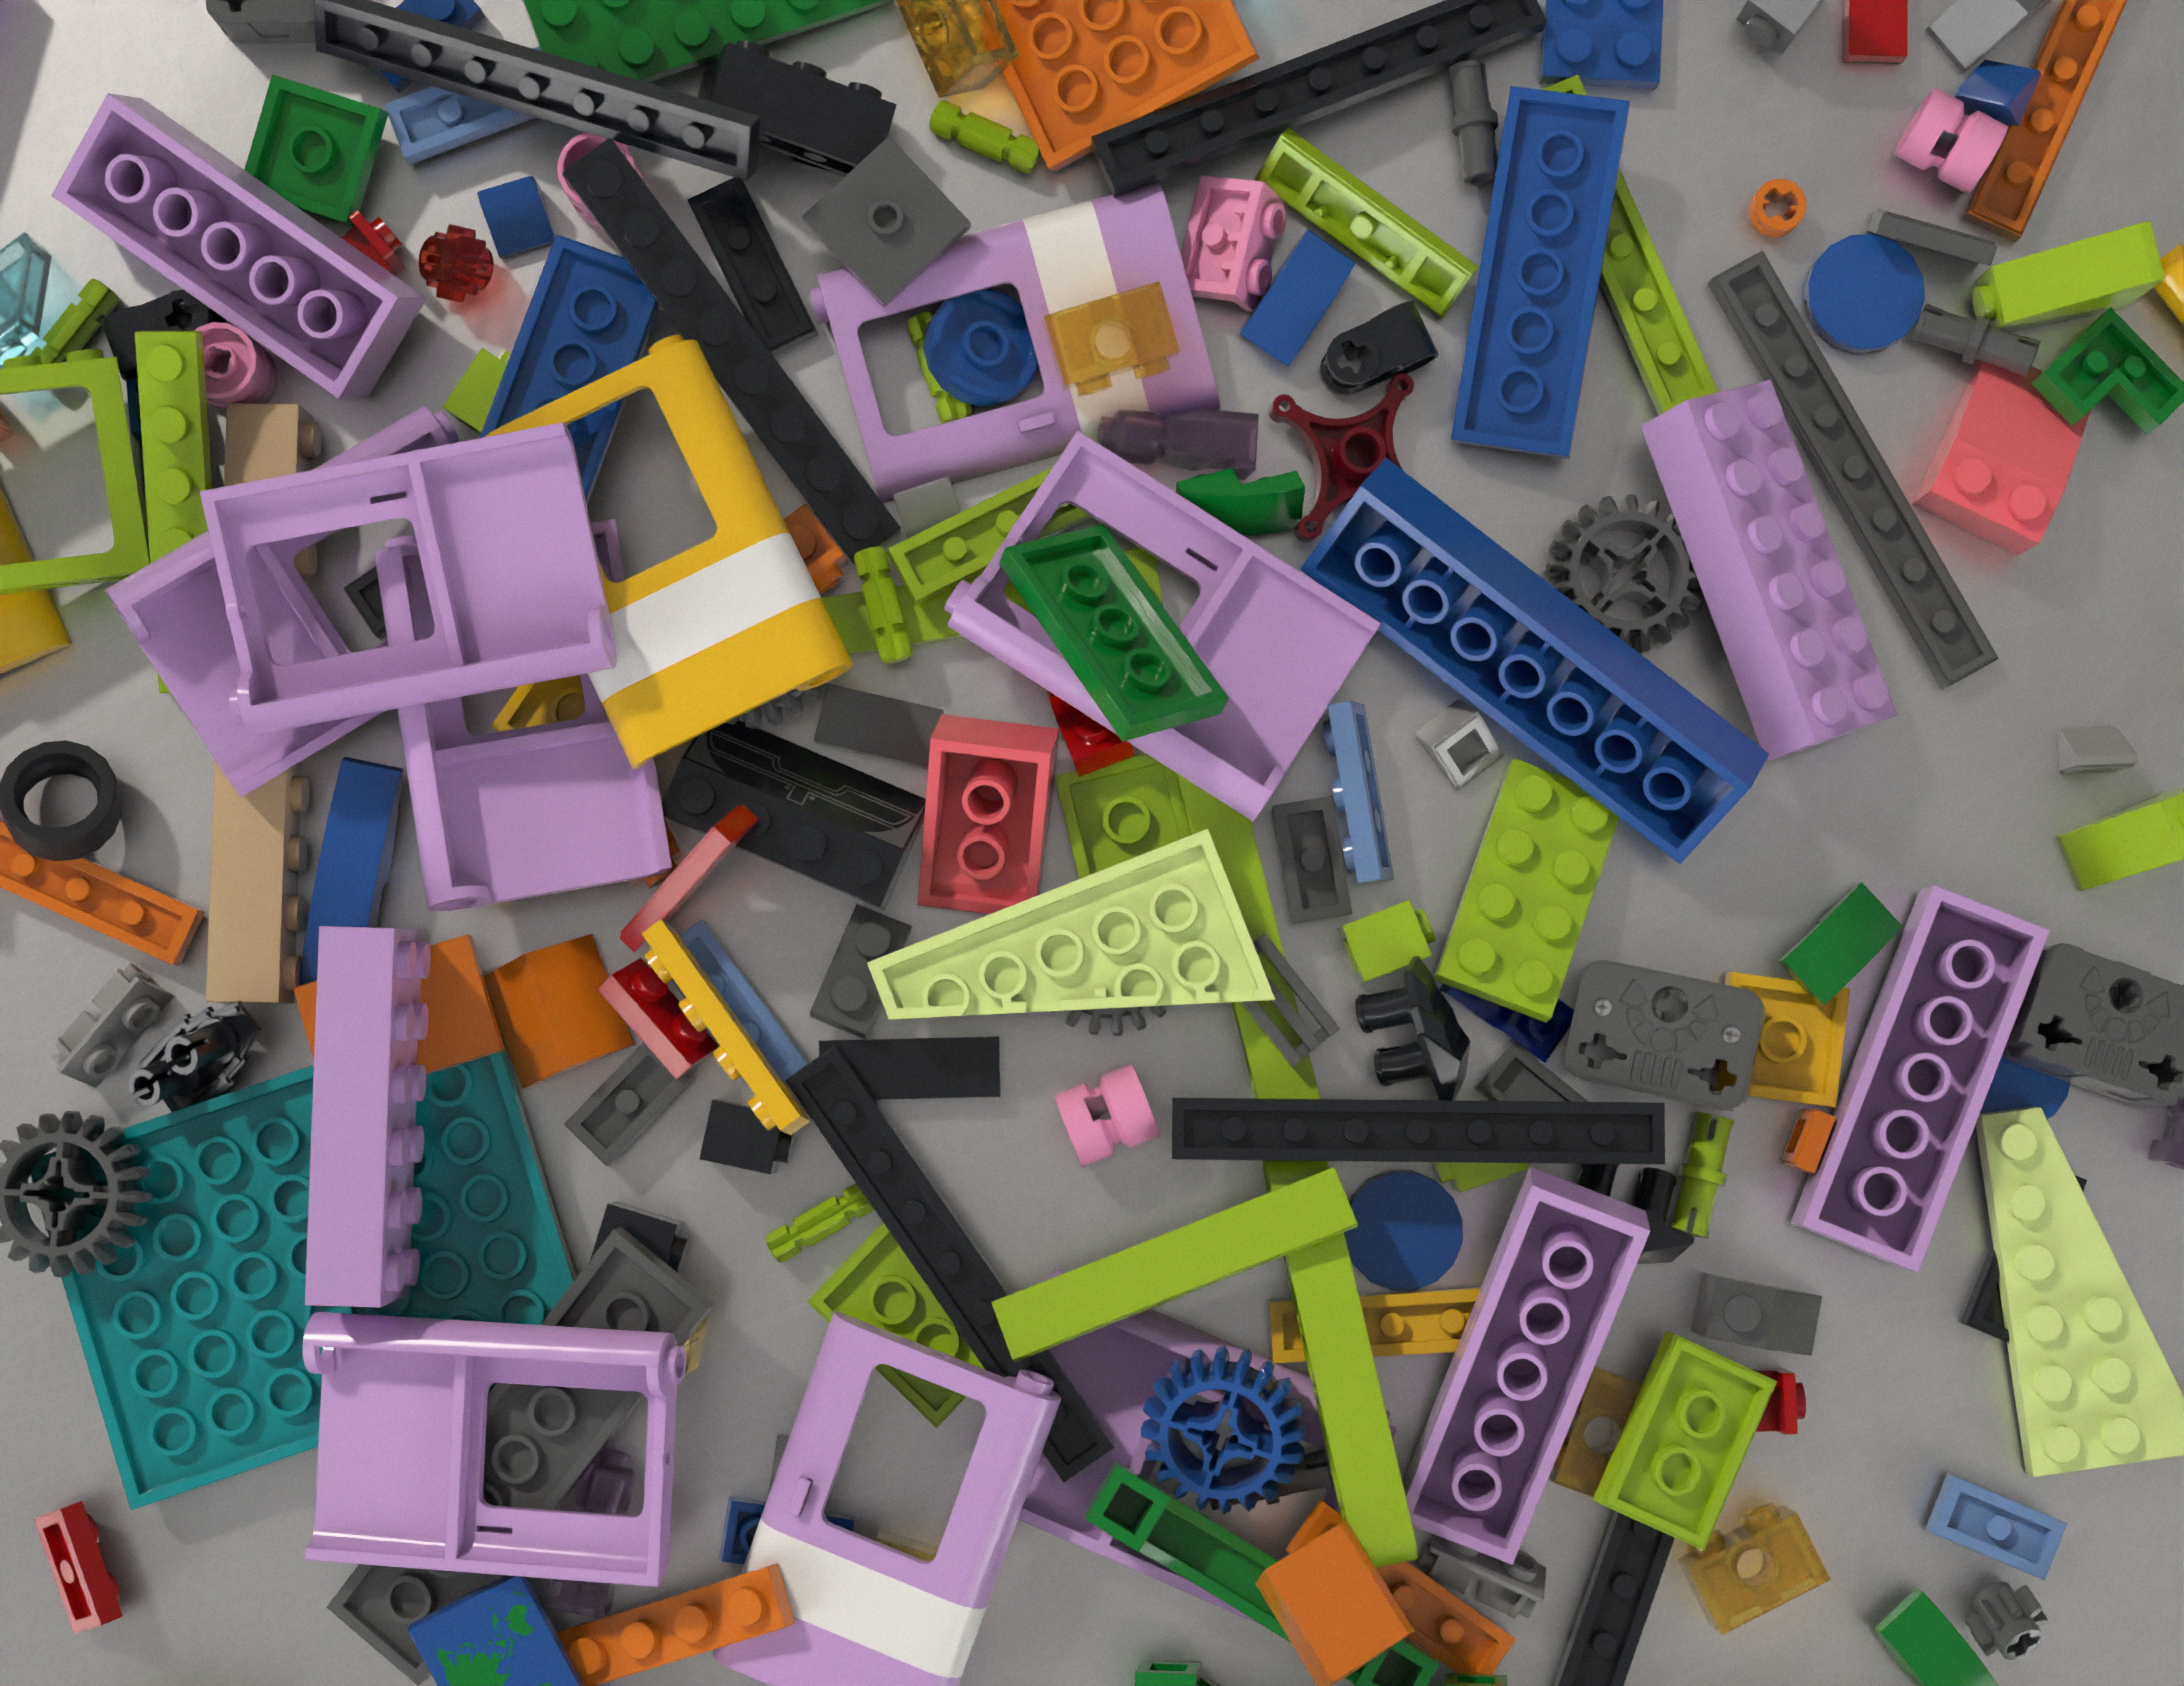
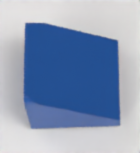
(1999, 91)
(516, 216)

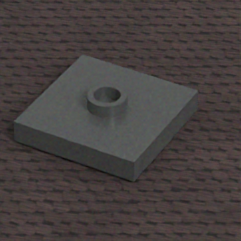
(886, 221)

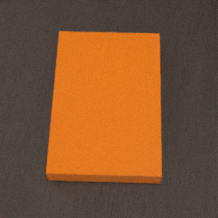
(458, 1005)

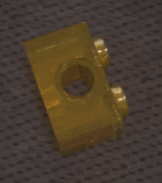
(959, 42)
(1136, 312)
(1607, 1396)
(1788, 1567)

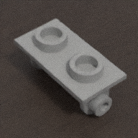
(94, 1046)
(1503, 1586)

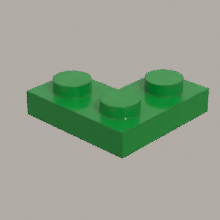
(2113, 363)

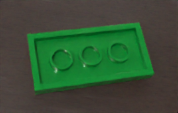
(1113, 632)

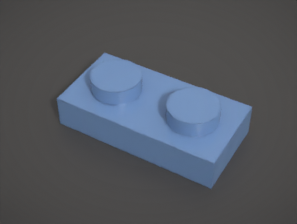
(1996, 1526)

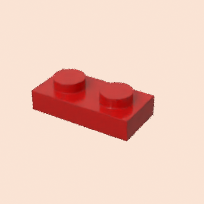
(657, 1018)
(78, 1568)

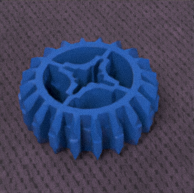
(1248, 1436)

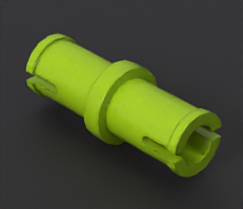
(1702, 1174)

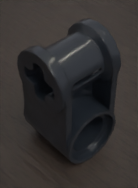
(156, 315)
(1385, 347)

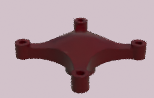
(1342, 449)

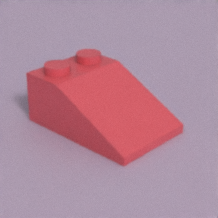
(2001, 461)
(986, 813)

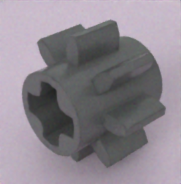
(2006, 1620)

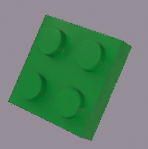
(316, 148)

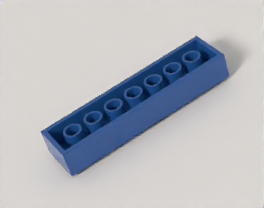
(1535, 662)

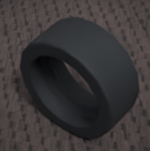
(51, 760)

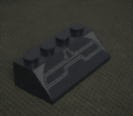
(810, 809)

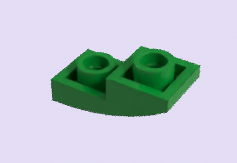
(1251, 507)
(1840, 944)
(1930, 1646)

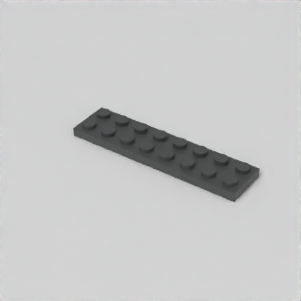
(535, 1439)

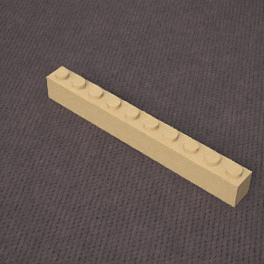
(257, 836)

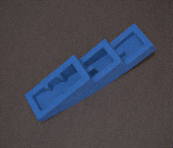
(353, 853)

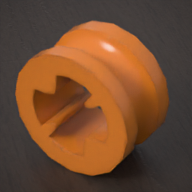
(1778, 190)

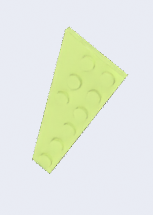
(1118, 938)
(2078, 1346)

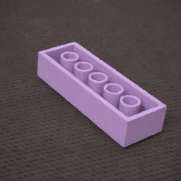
(238, 246)
(1768, 568)
(1920, 1077)
(366, 1116)
(1523, 1364)

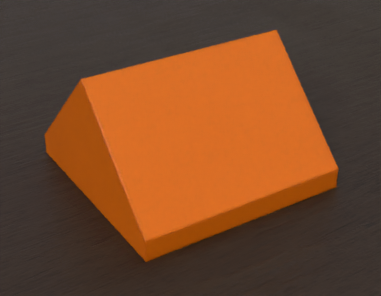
(554, 1012)
(1333, 1605)

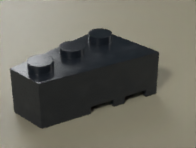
(799, 108)

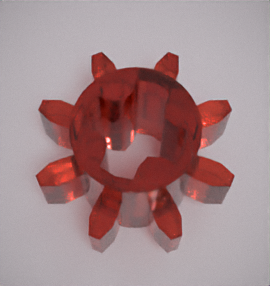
(456, 263)

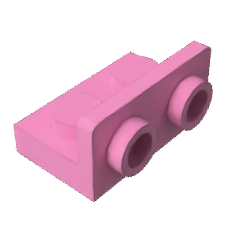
(1232, 240)

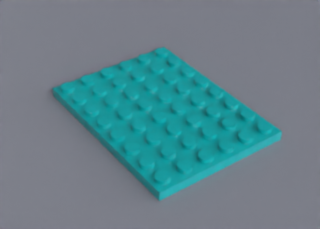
(207, 1309)

